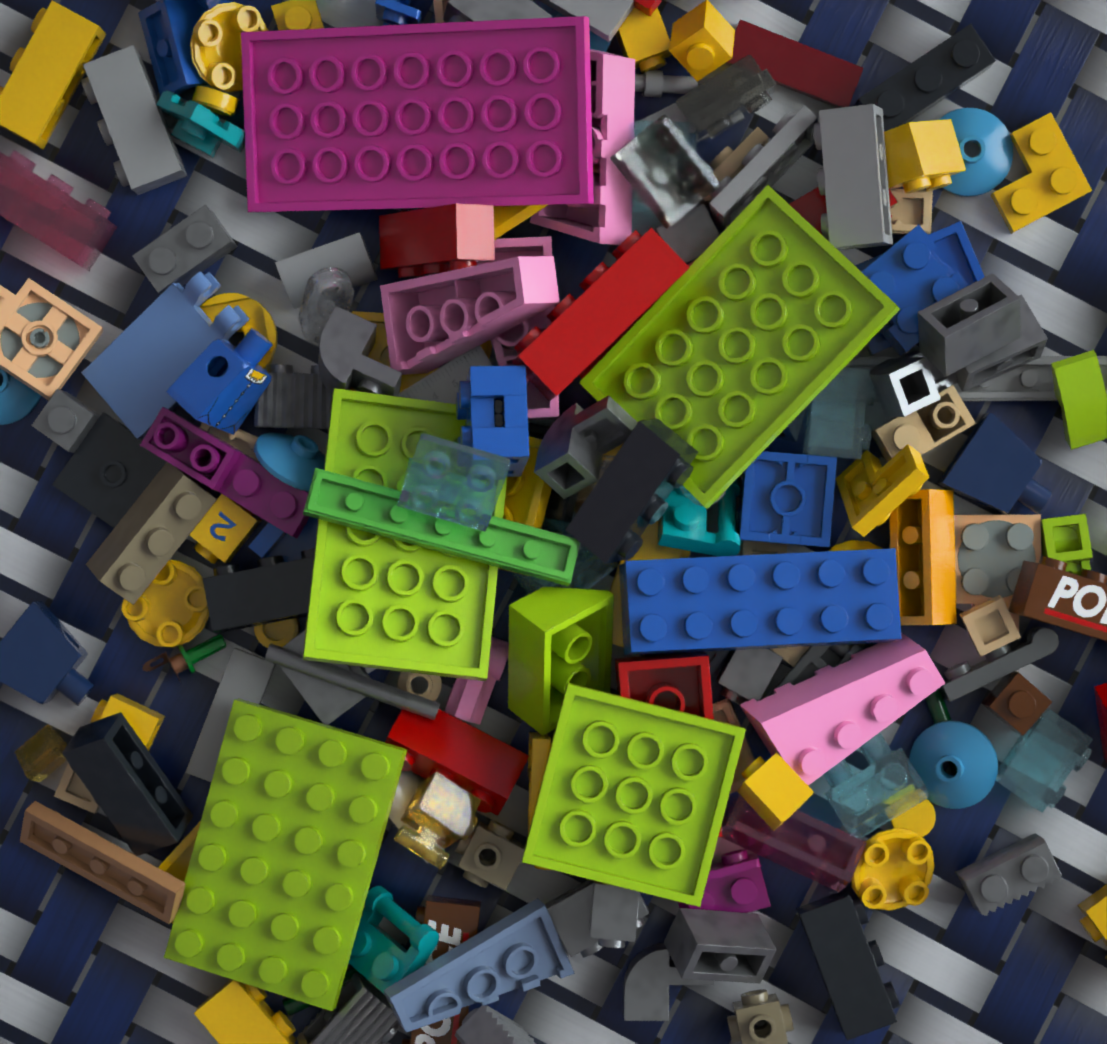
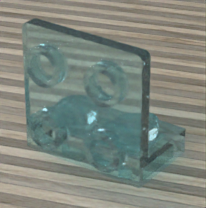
(453, 482)

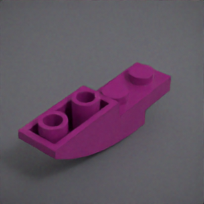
(226, 471)

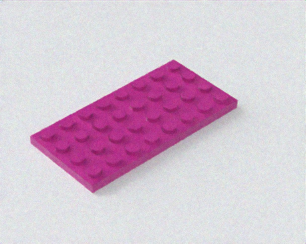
(418, 115)

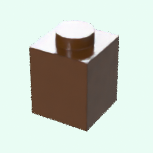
(1016, 702)

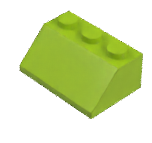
(553, 641)

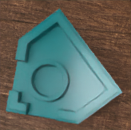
(199, 126)

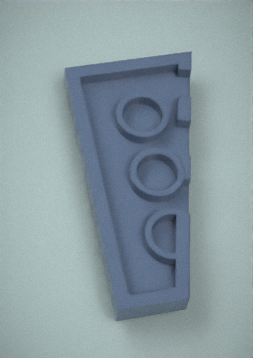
(495, 961)

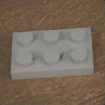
(763, 166)

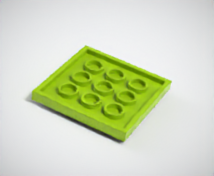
(633, 794)

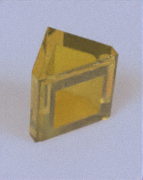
(41, 754)

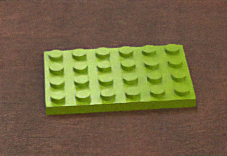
(743, 340)
(385, 598)
(285, 853)

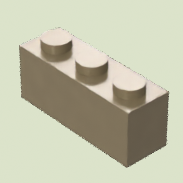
(150, 532)

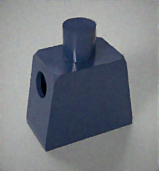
(995, 469)
(43, 658)

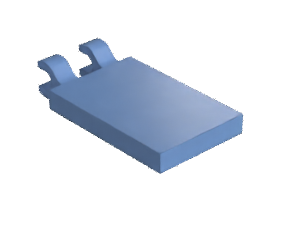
(158, 349)

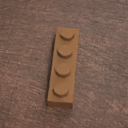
(102, 862)

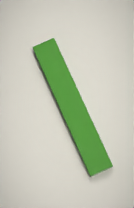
(503, 545)

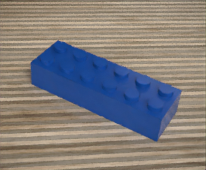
(759, 601)

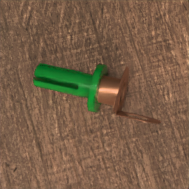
(186, 659)

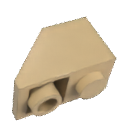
(924, 427)

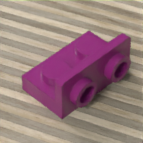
(734, 885)

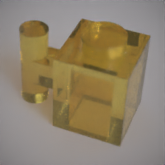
(441, 816)

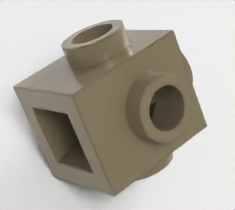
(495, 870)
(759, 1006)

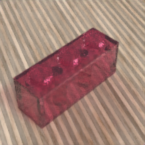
(51, 213)
(797, 844)

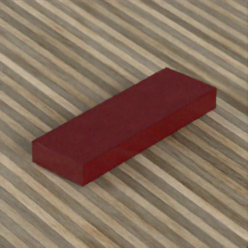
(797, 65)

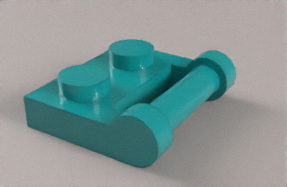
(685, 524)
(377, 953)

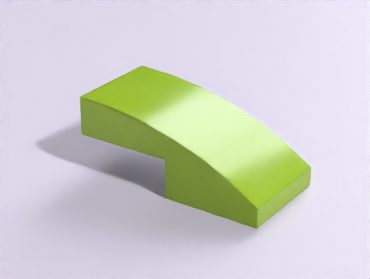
(1082, 398)
(1067, 541)

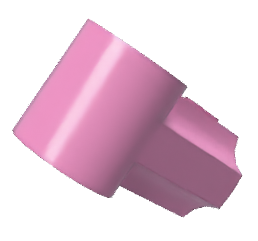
(470, 697)

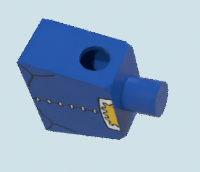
(224, 382)

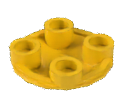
(217, 43)
(170, 608)
(894, 870)

